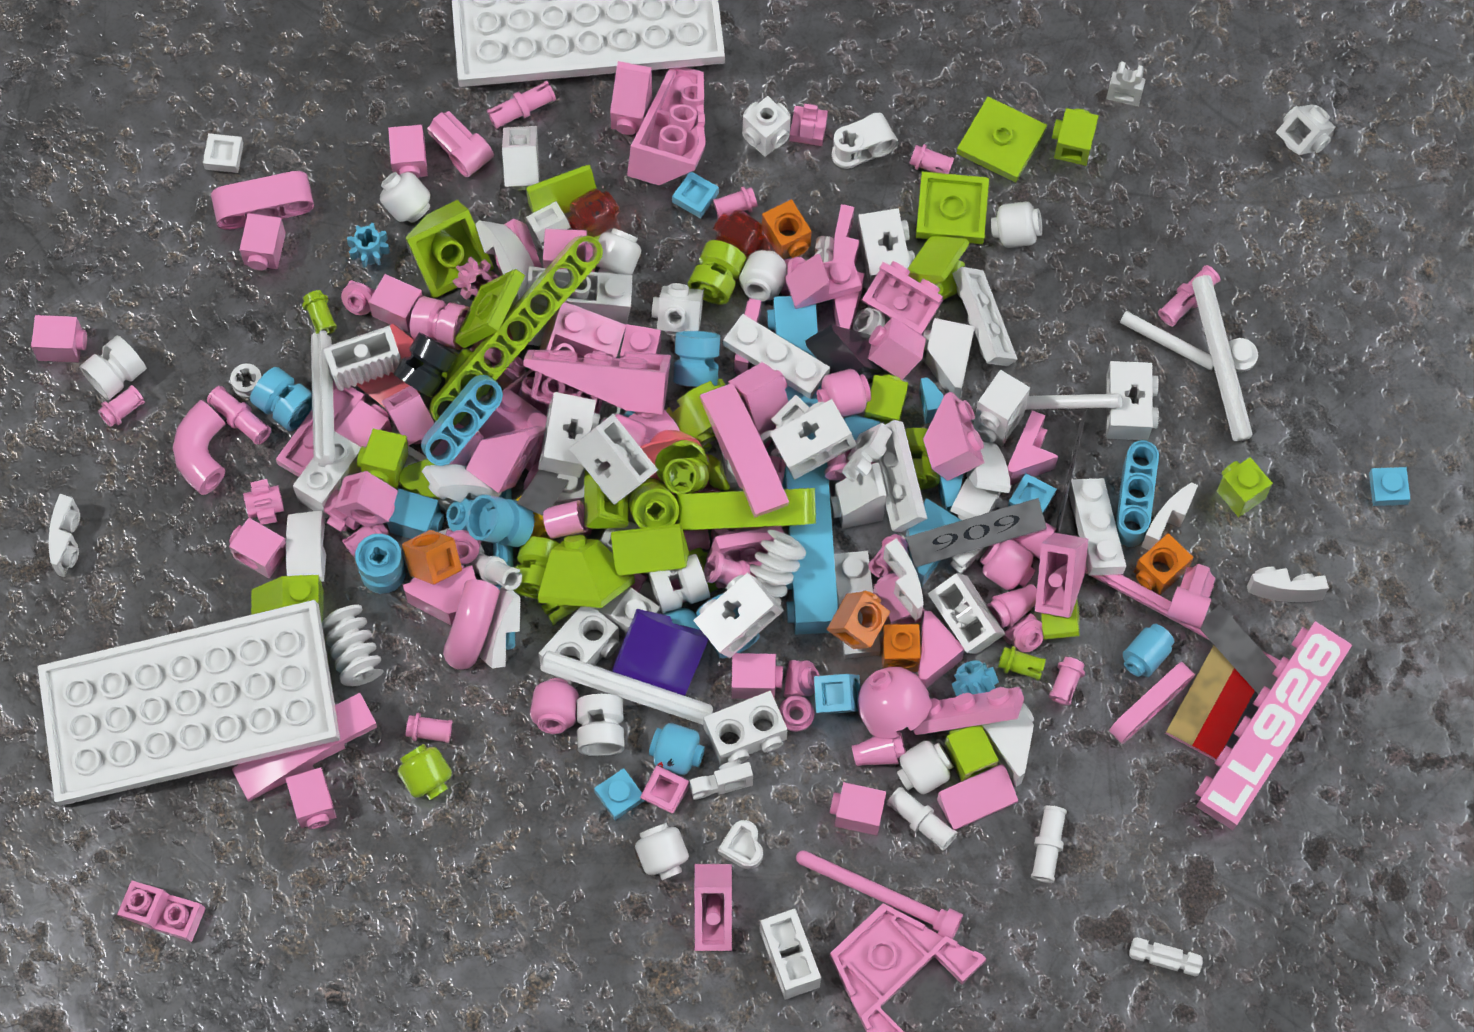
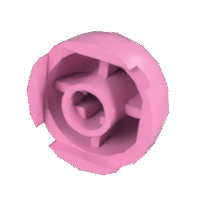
(893, 701)

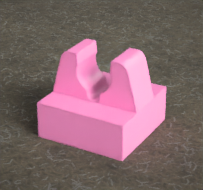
(808, 125)

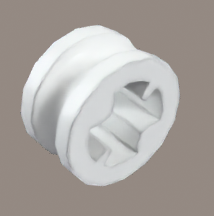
(238, 373)

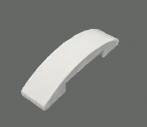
(511, 255)

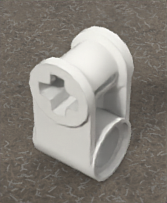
(863, 140)

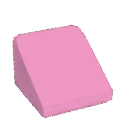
(665, 789)

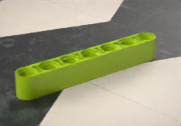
(522, 312)

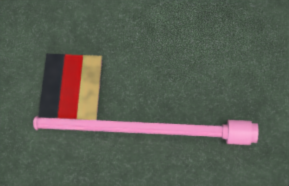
(1219, 692)

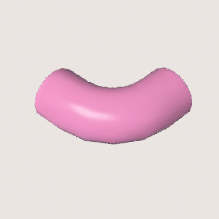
(192, 445)
(471, 624)

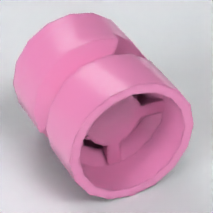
(438, 320)

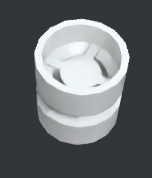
(113, 367)
(692, 583)
(600, 727)

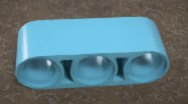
(457, 437)
(1140, 478)

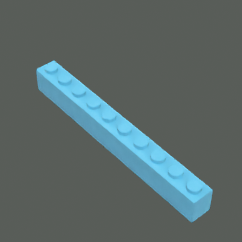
(815, 581)

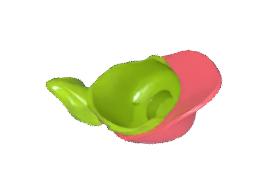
(675, 445)

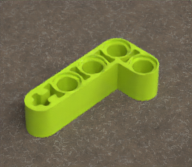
(732, 510)

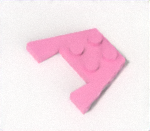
(886, 955)

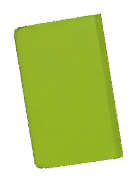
(561, 189)
(937, 258)
(598, 508)
(649, 549)

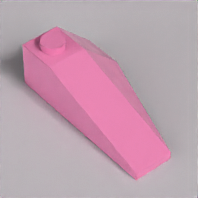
(672, 130)
(630, 382)

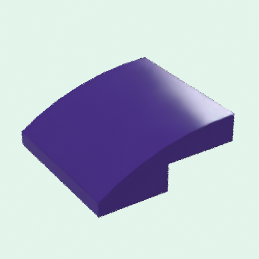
(660, 652)

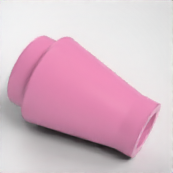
(1013, 605)
(879, 751)

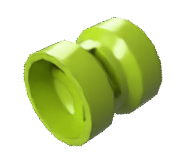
(678, 475)

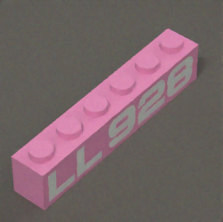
(1273, 725)

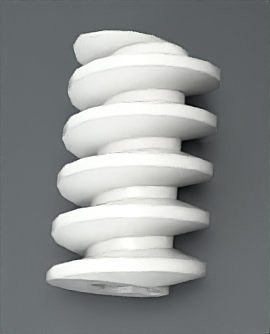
(778, 563)
(349, 646)

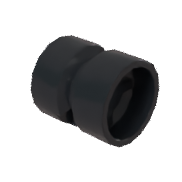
(425, 364)

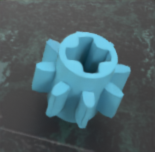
(368, 245)
(974, 678)

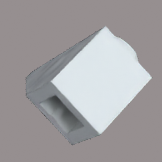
(599, 292)

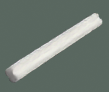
(1222, 358)
(322, 401)
(625, 687)

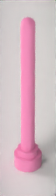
(944, 921)

